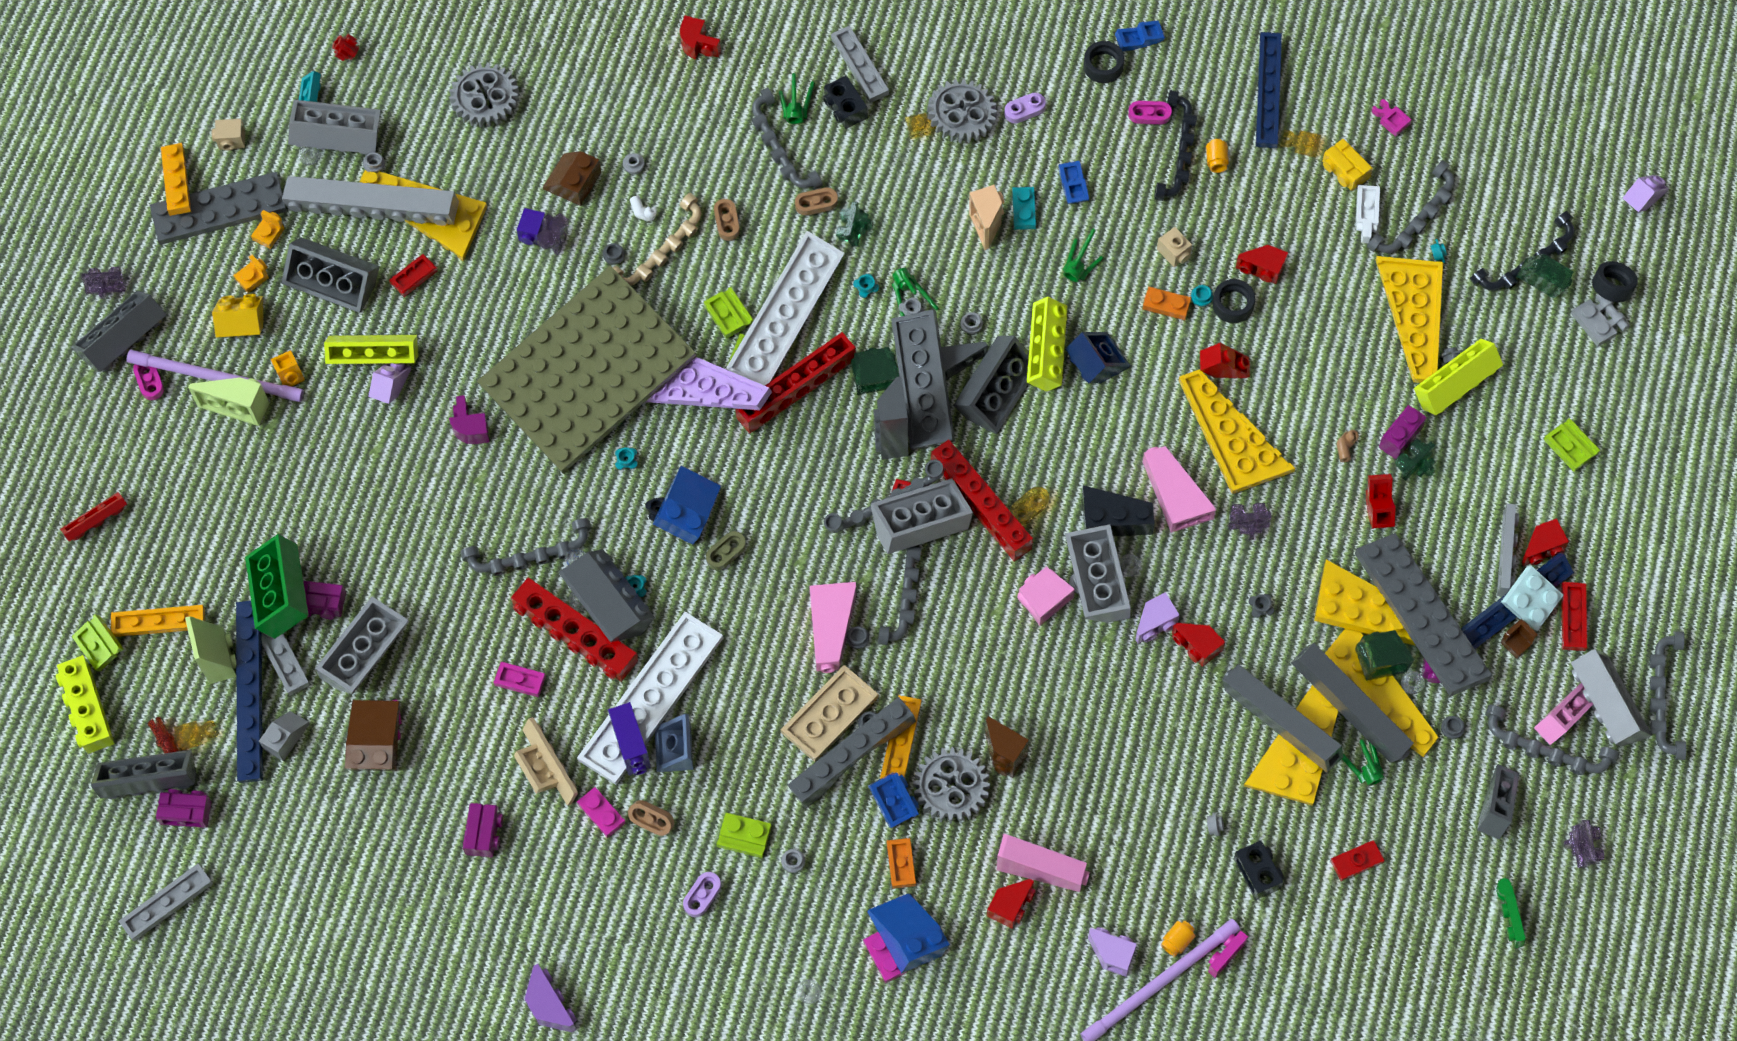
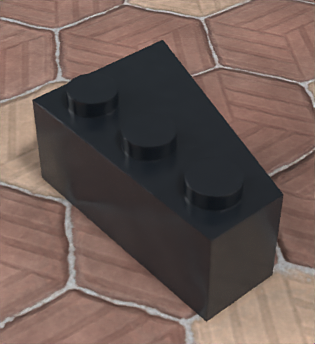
(1123, 513)

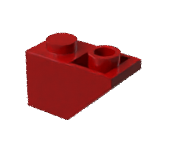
(1264, 262)
(1224, 362)
(1546, 541)
(1199, 641)
(1009, 902)

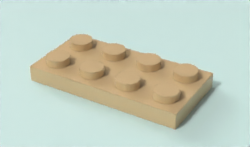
(829, 713)

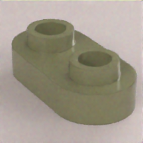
(723, 550)

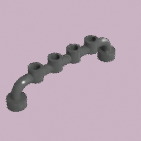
(778, 153)
(1418, 224)
(834, 522)
(520, 560)
(908, 596)
(1658, 703)
(1535, 748)

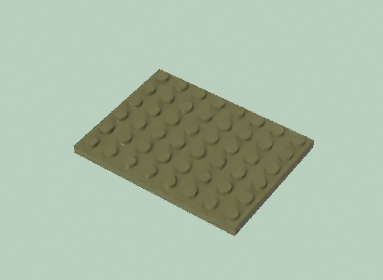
(586, 369)

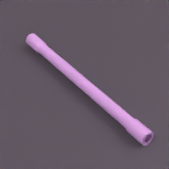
(146, 360)
(1101, 1026)

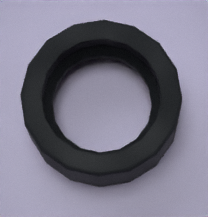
(1103, 76)
(1619, 272)
(1241, 287)

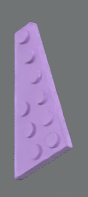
(711, 386)

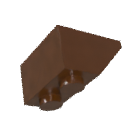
(574, 176)
(1005, 747)

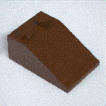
(372, 736)

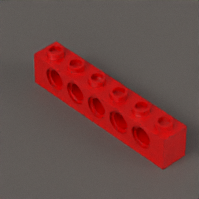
(800, 380)
(984, 502)
(532, 593)

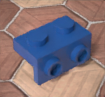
(894, 799)

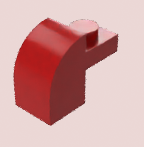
(694, 39)
(1380, 502)

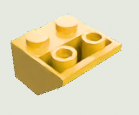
(238, 316)

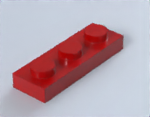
(93, 517)
(1574, 616)

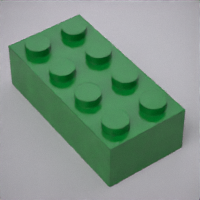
(276, 586)

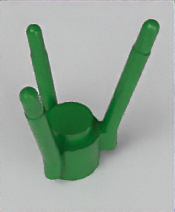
(795, 112)
(1074, 269)
(905, 281)
(1372, 772)

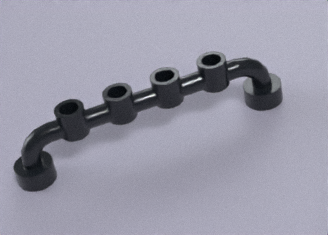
(1183, 157)
(1509, 279)

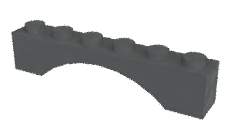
(824, 773)

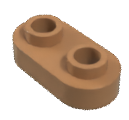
(815, 200)
(726, 221)
(652, 818)

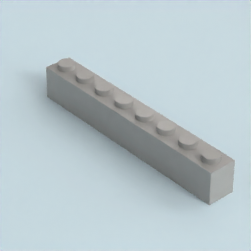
(370, 200)

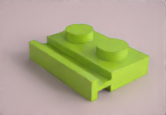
(728, 312)
(1571, 445)
(97, 642)
(744, 835)

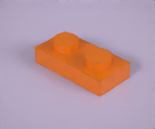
(1166, 303)
(901, 863)

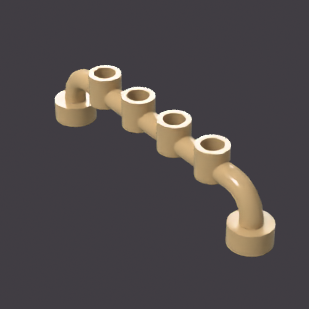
(672, 243)

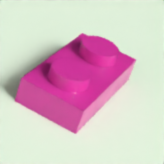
(519, 679)
(601, 812)
(882, 957)
(1221, 960)

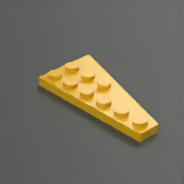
(452, 237)
(1415, 304)
(1234, 441)
(1354, 604)
(1384, 693)
(1284, 768)

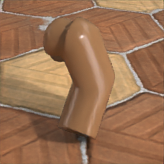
(1344, 443)

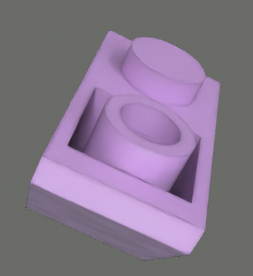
(1645, 192)
(388, 381)
(1157, 616)
(1112, 951)

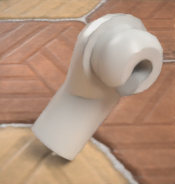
(641, 212)

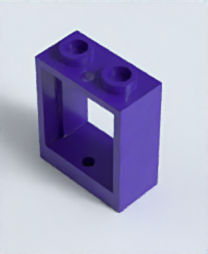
(629, 739)

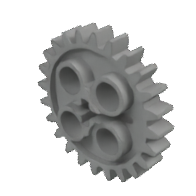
(466, 102)
(962, 111)
(939, 801)

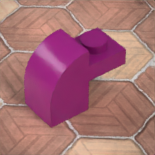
(466, 427)

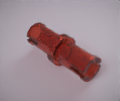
(163, 737)

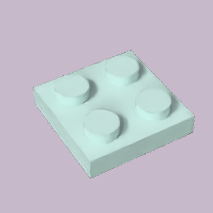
(1532, 598)

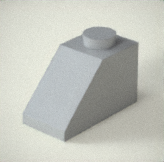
(283, 735)

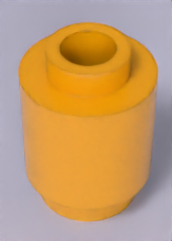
(1217, 155)
(1178, 938)

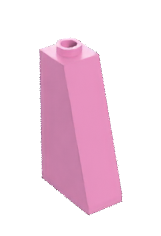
(1176, 491)
(831, 619)
(1040, 864)

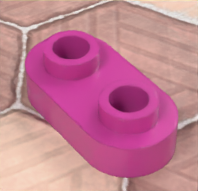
(1149, 112)
(148, 381)

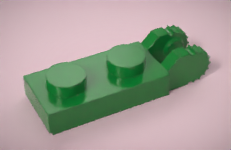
(1510, 910)

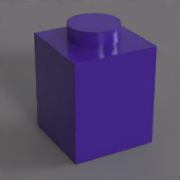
(530, 226)

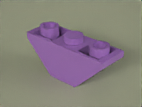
(547, 1003)

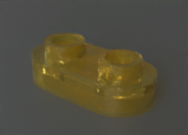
(1028, 506)

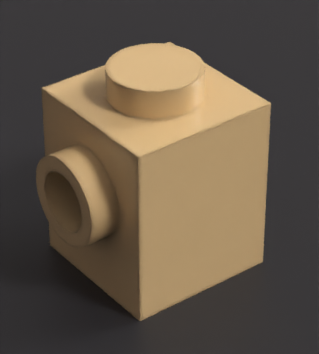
(229, 134)
(1174, 247)

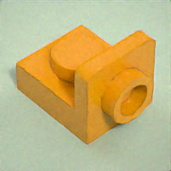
(268, 230)
(252, 274)
(287, 369)

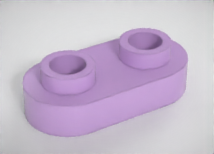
(1026, 108)
(701, 895)

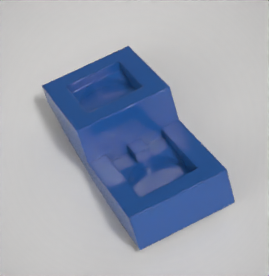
(1139, 37)
(1073, 182)

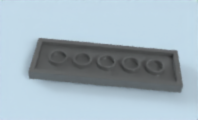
(220, 208)
(923, 379)

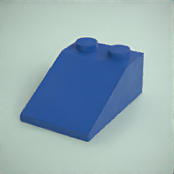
(687, 505)
(908, 932)

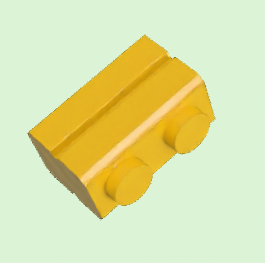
(1347, 165)

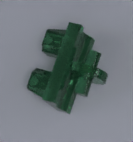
(857, 224)
(1422, 453)

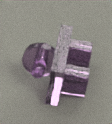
(553, 232)
(103, 282)
(1250, 522)
(1582, 844)

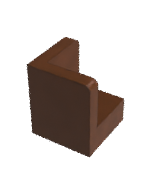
(1519, 638)

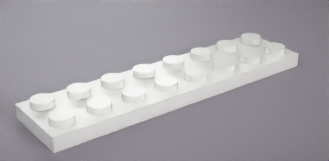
(785, 309)
(654, 692)

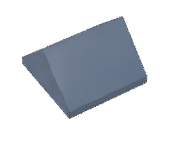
(674, 745)

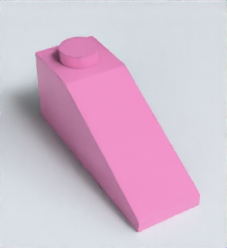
(1564, 715)

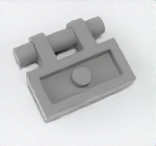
(1594, 322)

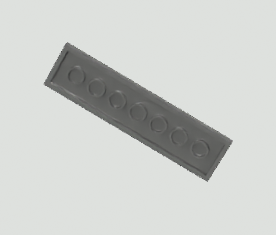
(1423, 614)

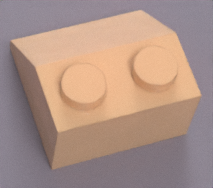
(986, 213)

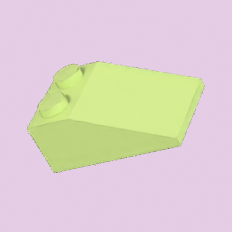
(233, 398)
(212, 649)

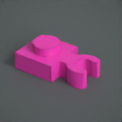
(1393, 120)

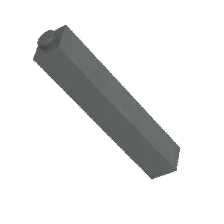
(1352, 703)
(1282, 718)

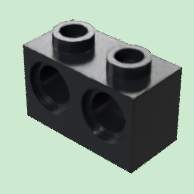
(848, 101)
(1253, 871)

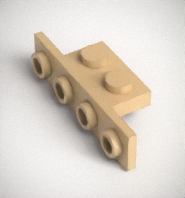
(542, 765)

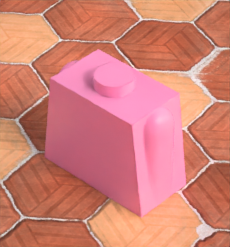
(1045, 594)

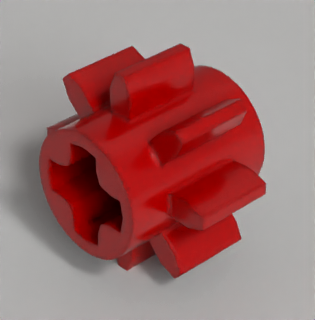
(345, 47)

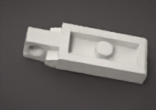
(1367, 211)

